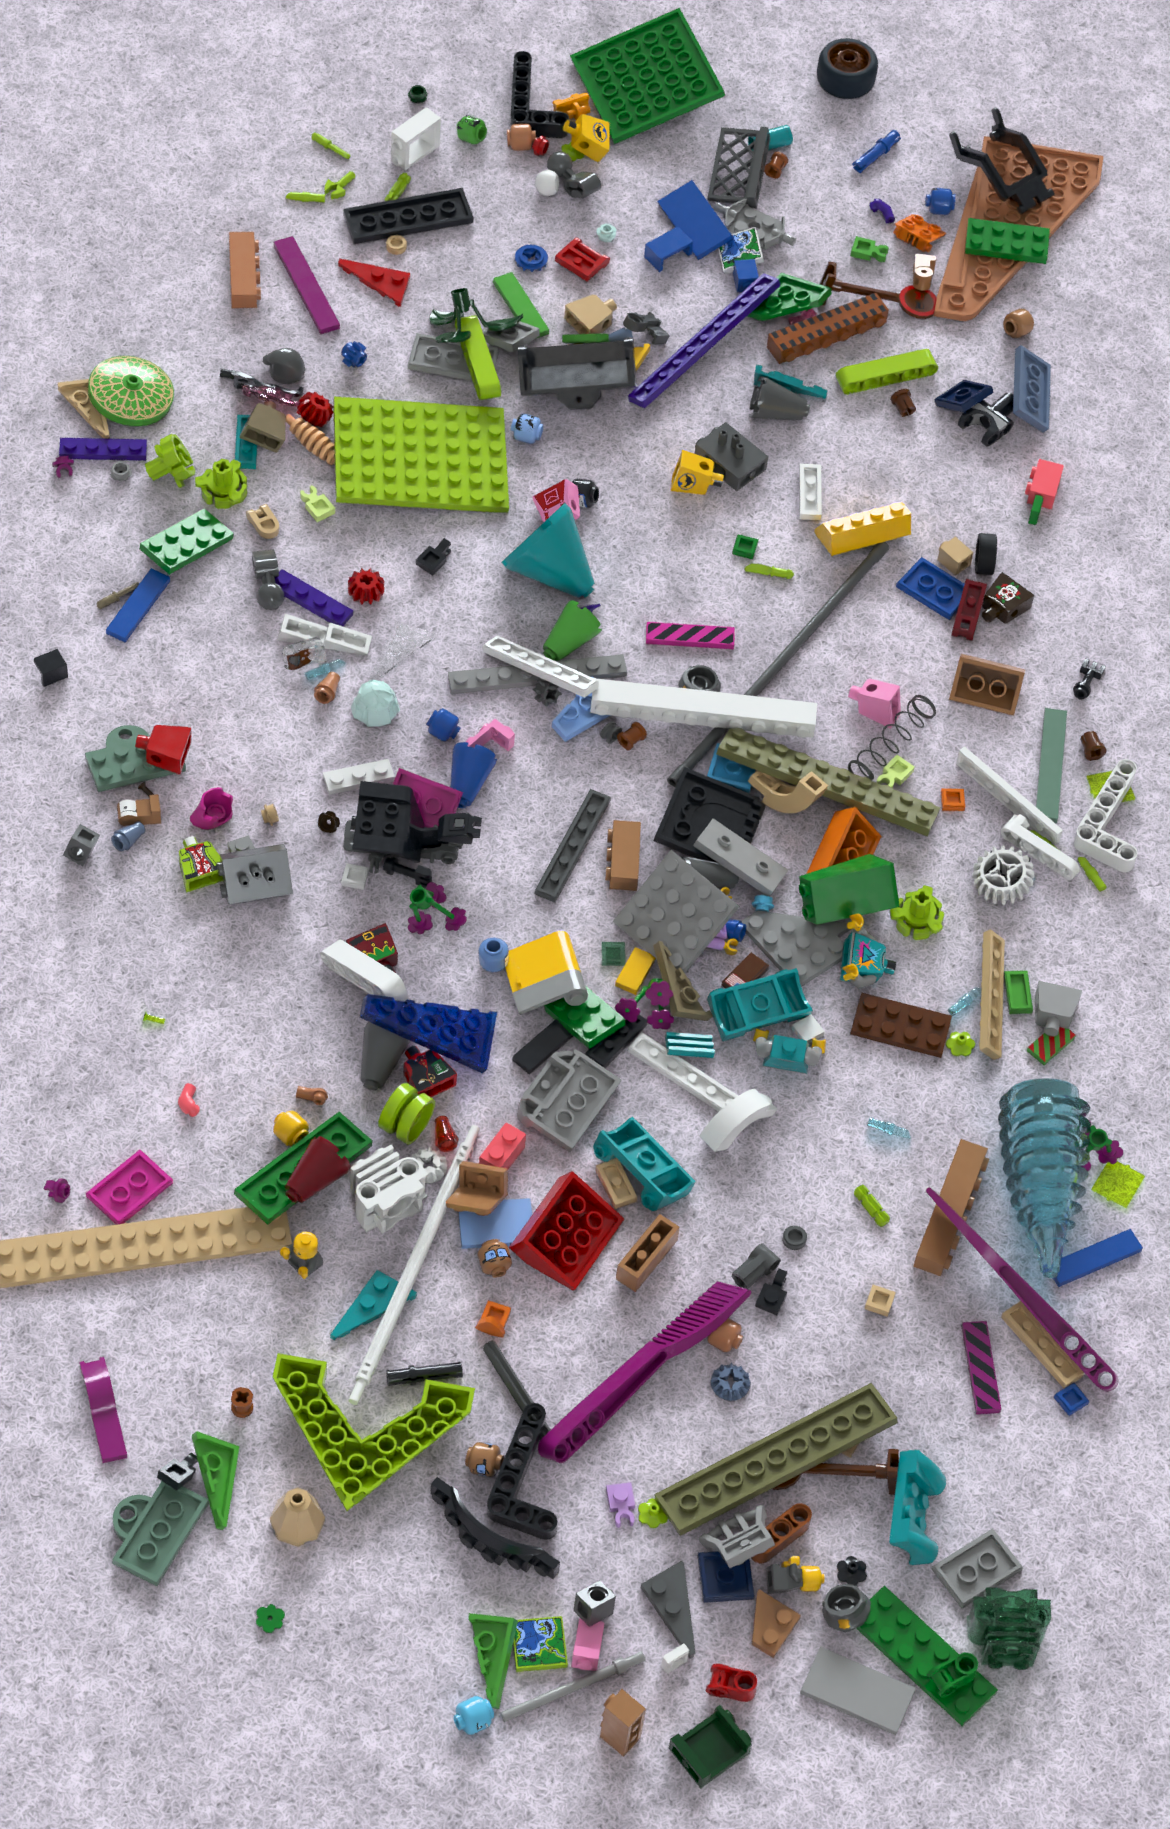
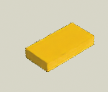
(635, 971)

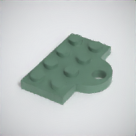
(121, 761)
(156, 1530)

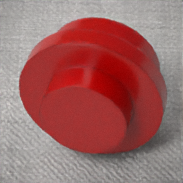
(540, 146)

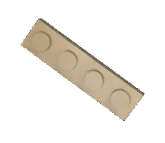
(1042, 1344)

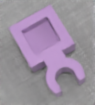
(621, 1499)

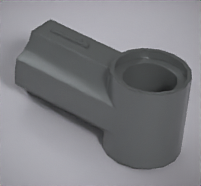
(759, 1263)

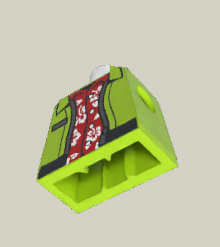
(198, 864)

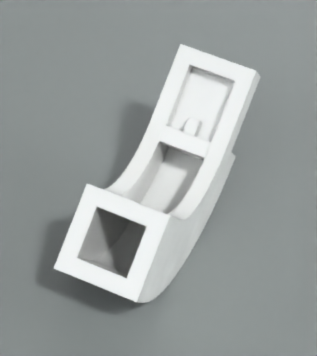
(735, 1117)

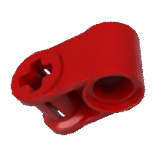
(730, 1682)

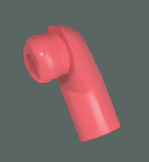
(186, 1102)

